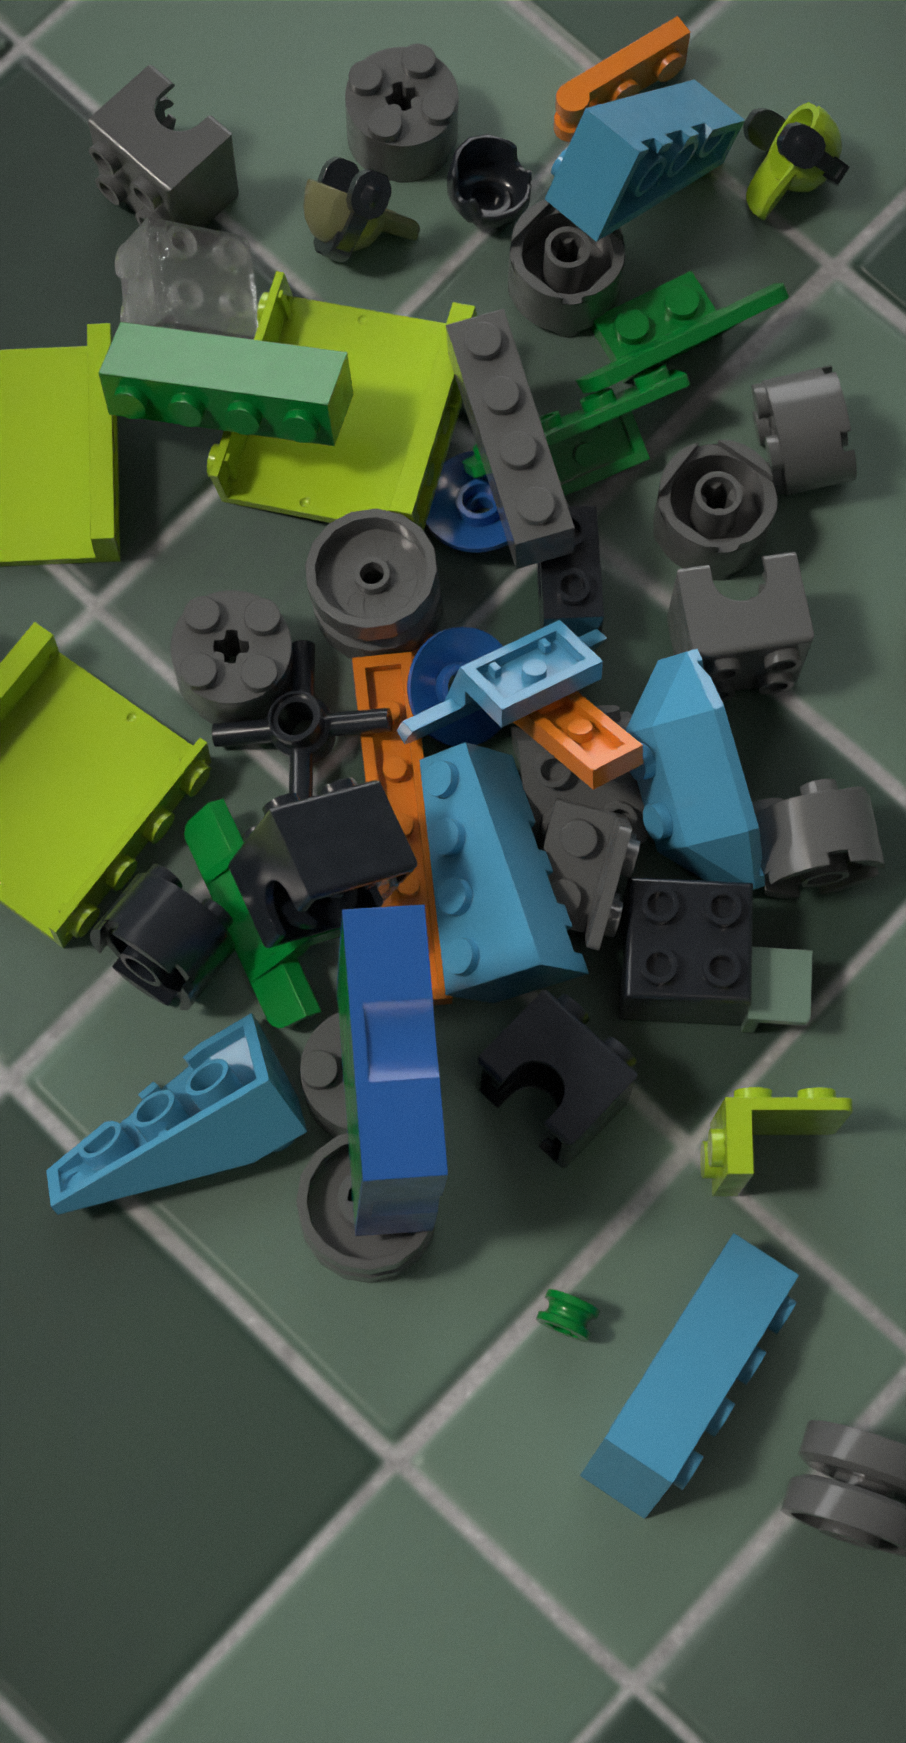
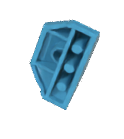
(693, 775)

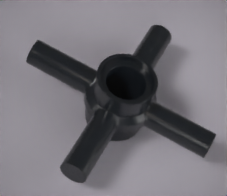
(295, 708)

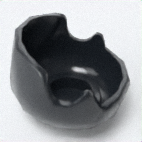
(488, 182)

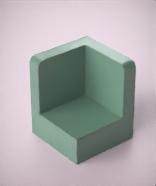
(779, 987)

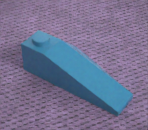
(208, 1119)

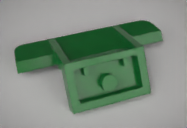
(666, 326)
(271, 971)

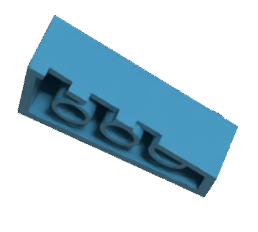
(639, 154)
(491, 881)
(690, 1377)

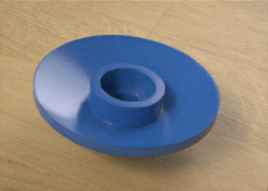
(454, 506)
(430, 675)

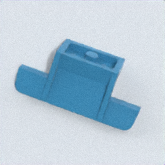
(515, 679)

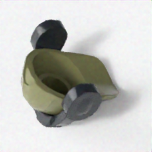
(350, 210)

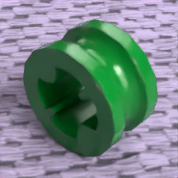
(567, 1315)

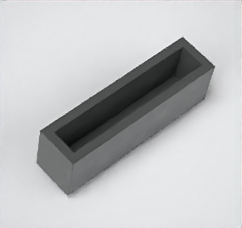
(510, 439)

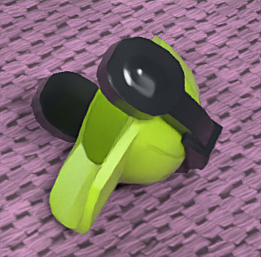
(799, 156)

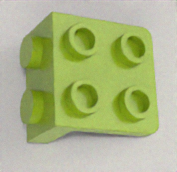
(753, 1111)

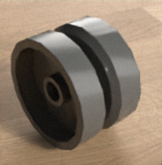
(374, 584)
(329, 1228)
(860, 1497)

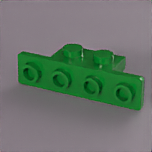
(602, 434)

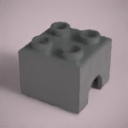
(160, 170)
(744, 641)

